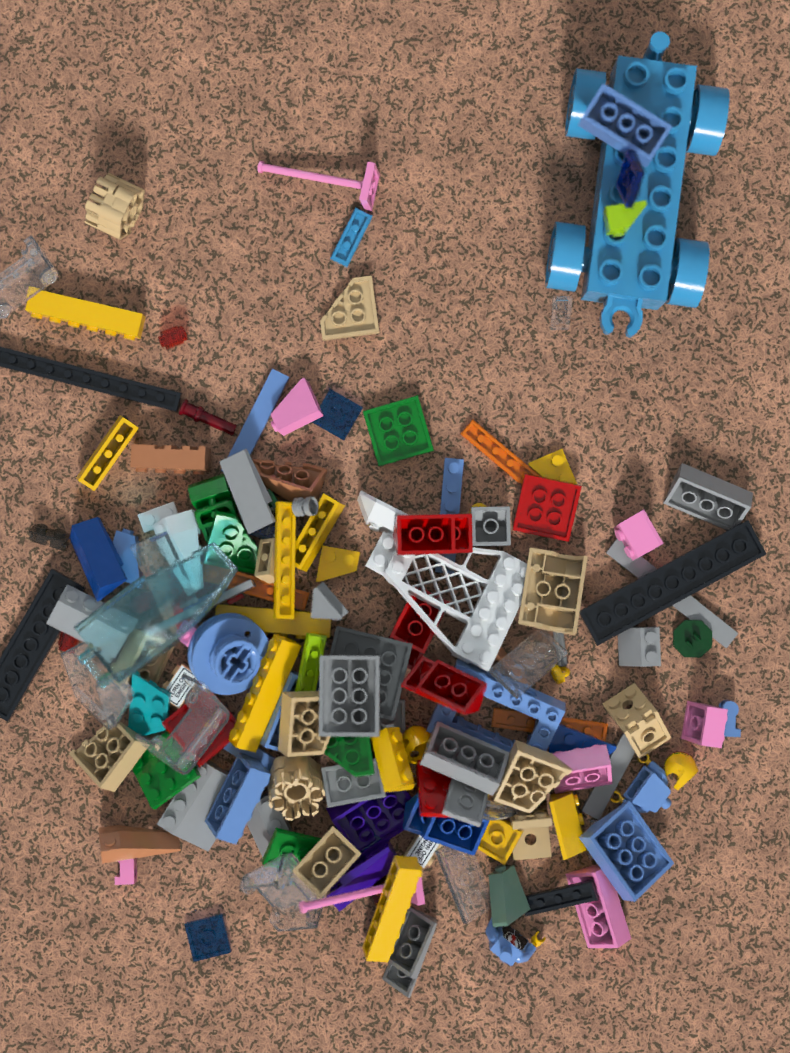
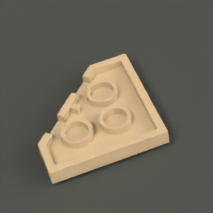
(352, 312)

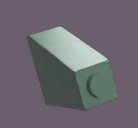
(506, 896)

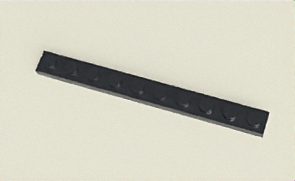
(89, 379)

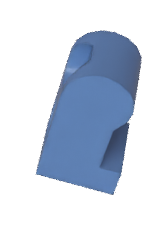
(730, 726)

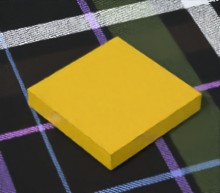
(499, 840)

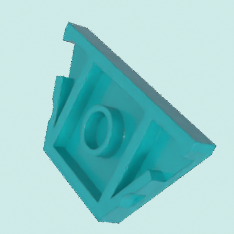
(148, 707)

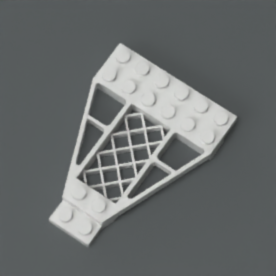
(490, 616)

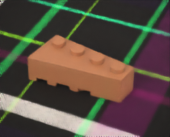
(170, 458)

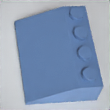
(626, 851)

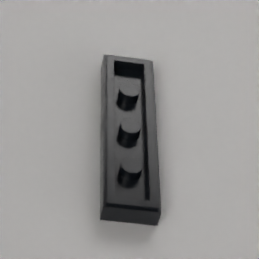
(561, 897)

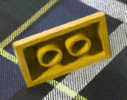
(392, 760)
(567, 823)

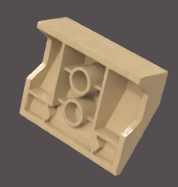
(552, 591)

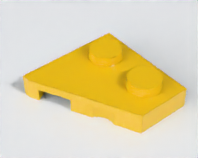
(554, 467)
(336, 562)

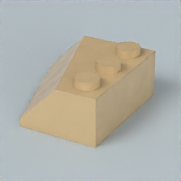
(300, 725)
(109, 755)
(529, 777)

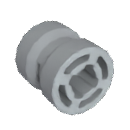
(305, 506)

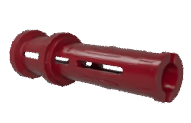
(199, 414)

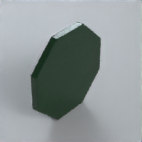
(692, 638)

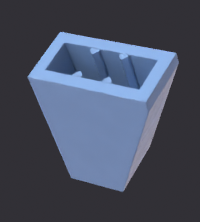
(122, 543)

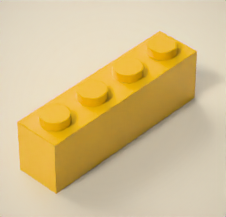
(107, 453)
(316, 532)

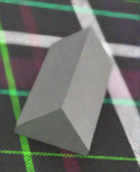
(248, 490)
(326, 605)
(410, 951)

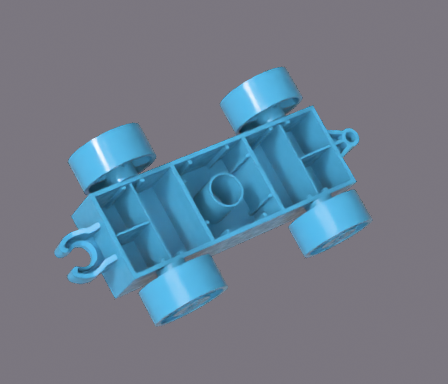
(646, 262)

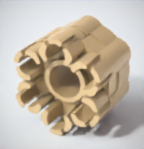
(118, 209)
(294, 785)

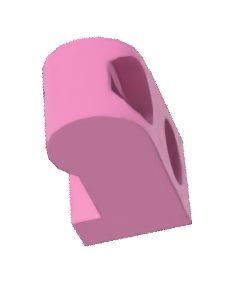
(128, 872)

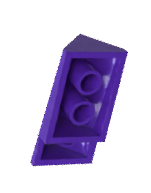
(364, 872)

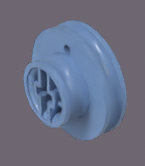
(224, 655)

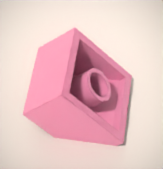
(638, 535)
(704, 724)

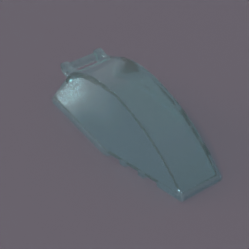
(153, 614)

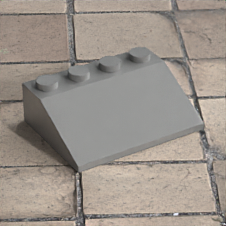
(349, 696)
(190, 807)

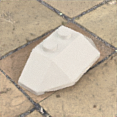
(378, 514)

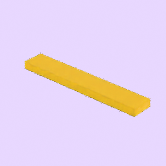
(284, 561)

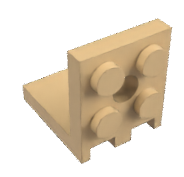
(638, 720)
(533, 823)

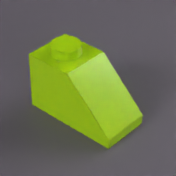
(619, 218)

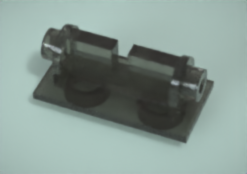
(41, 534)

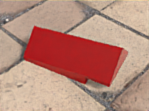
(433, 534)
(413, 630)
(446, 685)

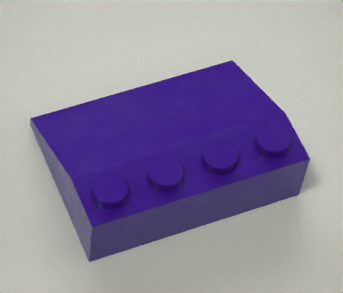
(382, 815)

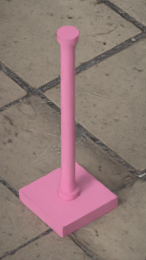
(367, 186)
(417, 897)

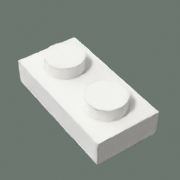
(153, 516)

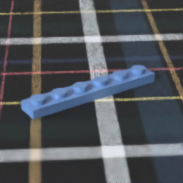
(451, 495)

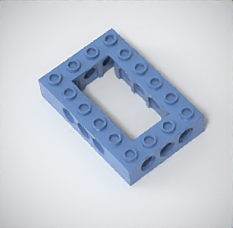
(542, 707)

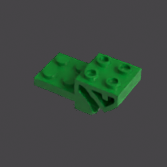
(209, 497)

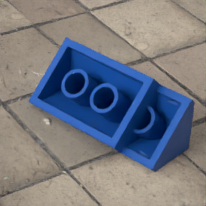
(97, 557)
(443, 830)

